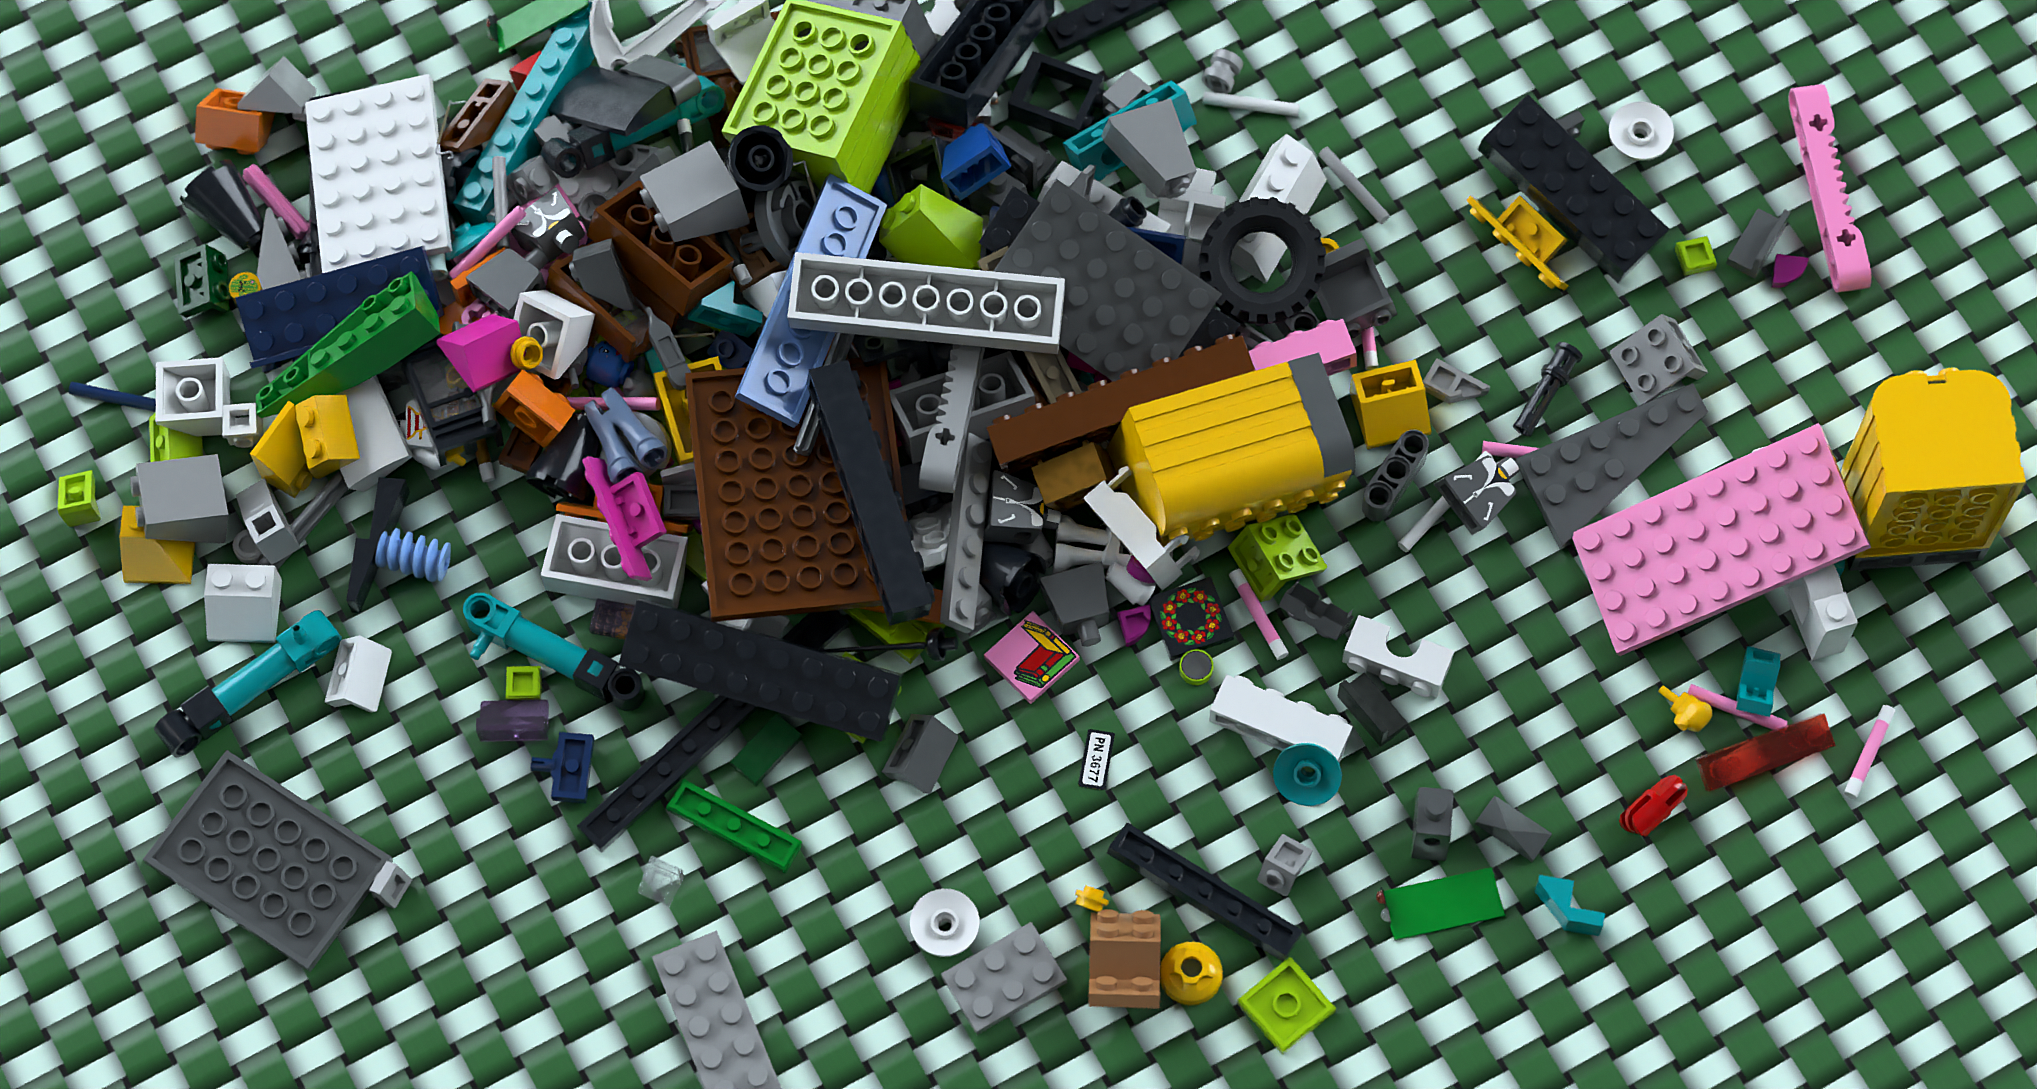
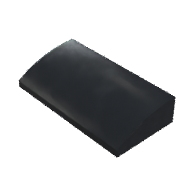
(612, 101)

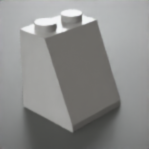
(1153, 147)
(694, 195)
(181, 499)

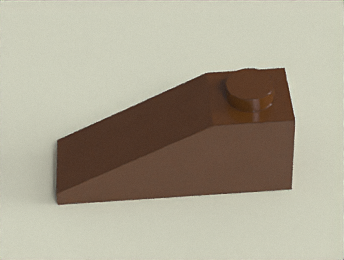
(479, 116)

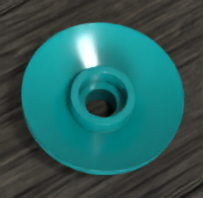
(468, 236)
(1303, 786)

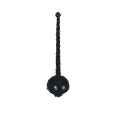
(935, 645)

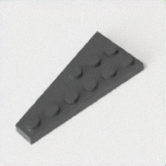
(1594, 466)

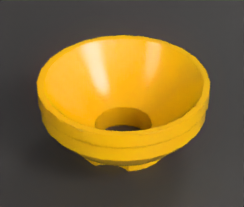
(1191, 989)

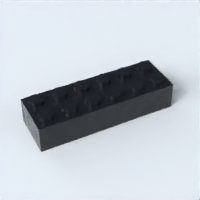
(976, 57)
(1572, 188)

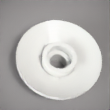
(1643, 119)
(939, 907)

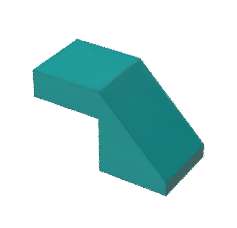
(1758, 681)
(1557, 897)

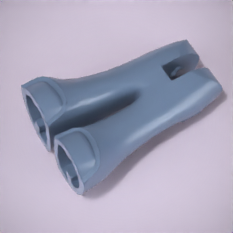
(607, 424)

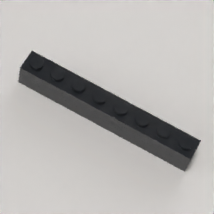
(869, 492)

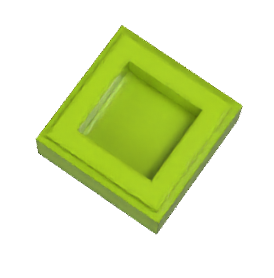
(1695, 255)
(523, 683)

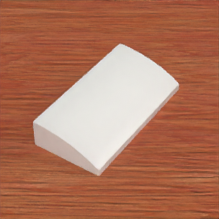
(377, 436)

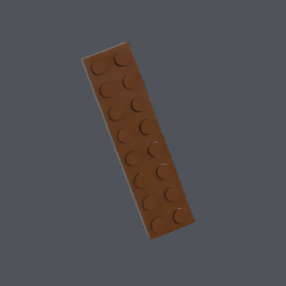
(1098, 412)

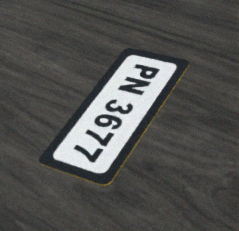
(1096, 759)

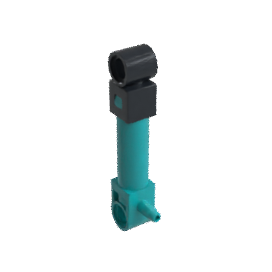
(593, 147)
(588, 669)
(211, 709)

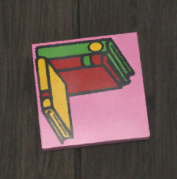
(1031, 657)

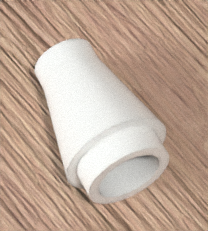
(1131, 588)

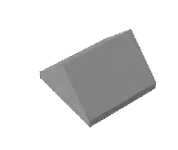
(279, 90)

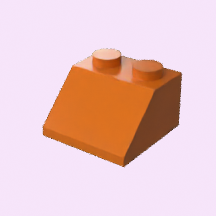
(223, 125)
(534, 407)

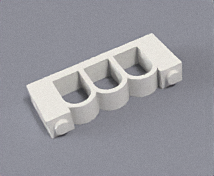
(1821, 611)

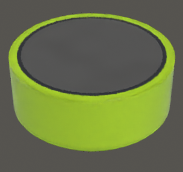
(1196, 667)

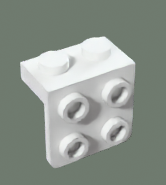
(740, 34)

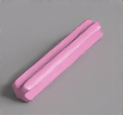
(276, 200)

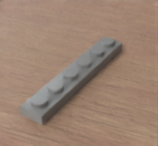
(966, 536)

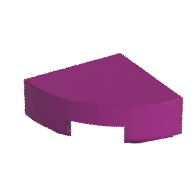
(1787, 269)
(1134, 623)

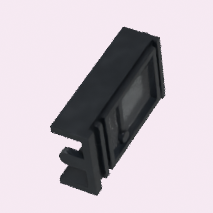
(446, 402)

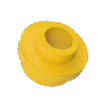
(533, 355)
(1091, 898)

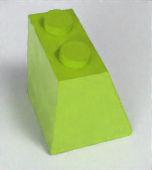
(931, 231)

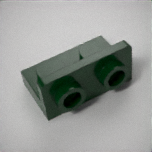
(201, 281)

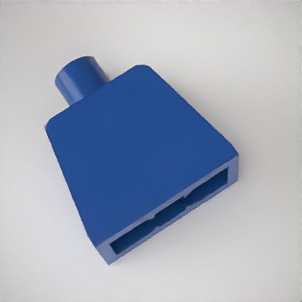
(973, 161)

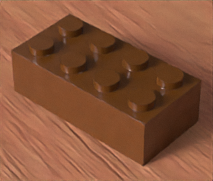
(675, 271)

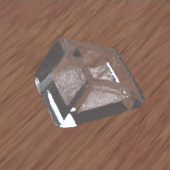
(661, 881)

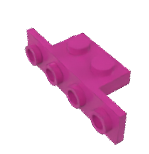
(629, 514)

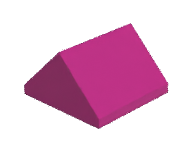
(482, 350)

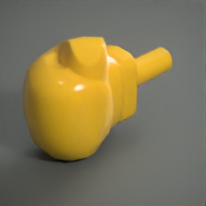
(1689, 711)

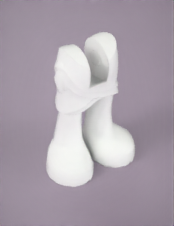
(1068, 556)

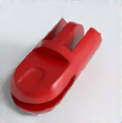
(1653, 806)

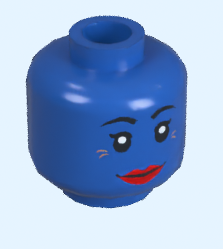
(607, 366)

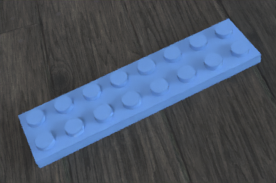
(778, 370)

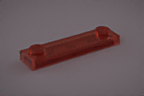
(1765, 752)

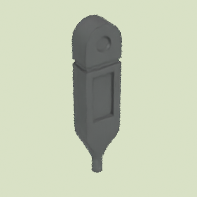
(667, 351)

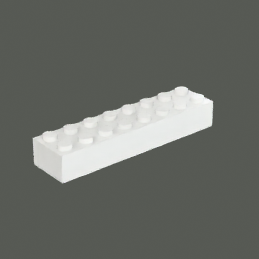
(926, 303)

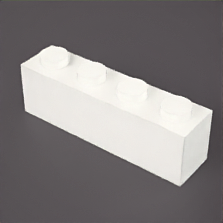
(1276, 720)

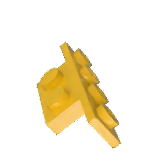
(1528, 232)

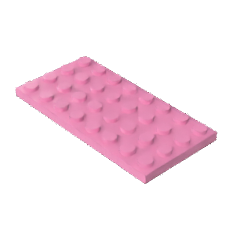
(1720, 540)

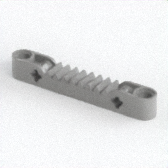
(948, 436)

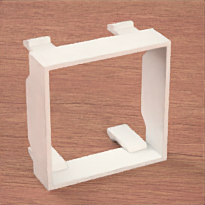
(1138, 531)

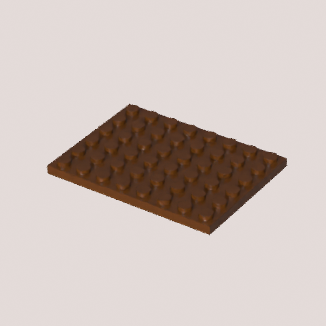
(774, 518)

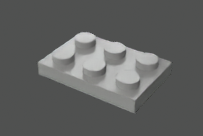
(1004, 978)

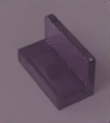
(513, 720)

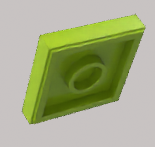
(1286, 1005)

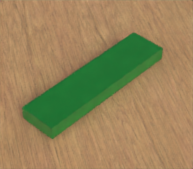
(734, 826)

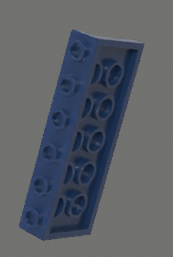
(297, 314)

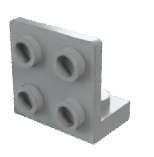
(1657, 358)

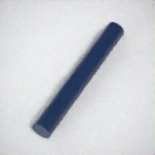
(112, 396)

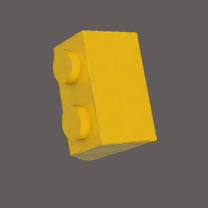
(326, 433)

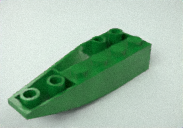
(358, 348)

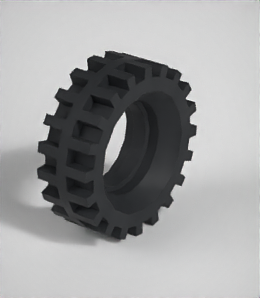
(1289, 226)

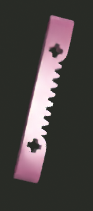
(1840, 238)

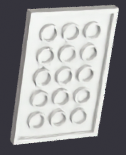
(377, 173)

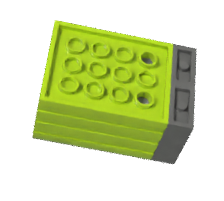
(836, 83)

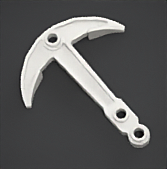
(653, 42)

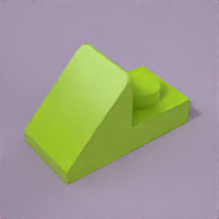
(77, 499)

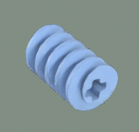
(413, 556)

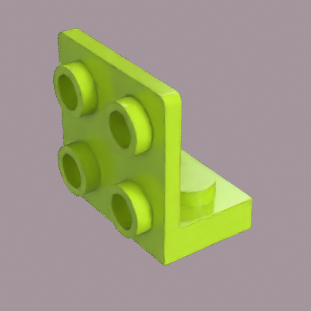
(1274, 554)

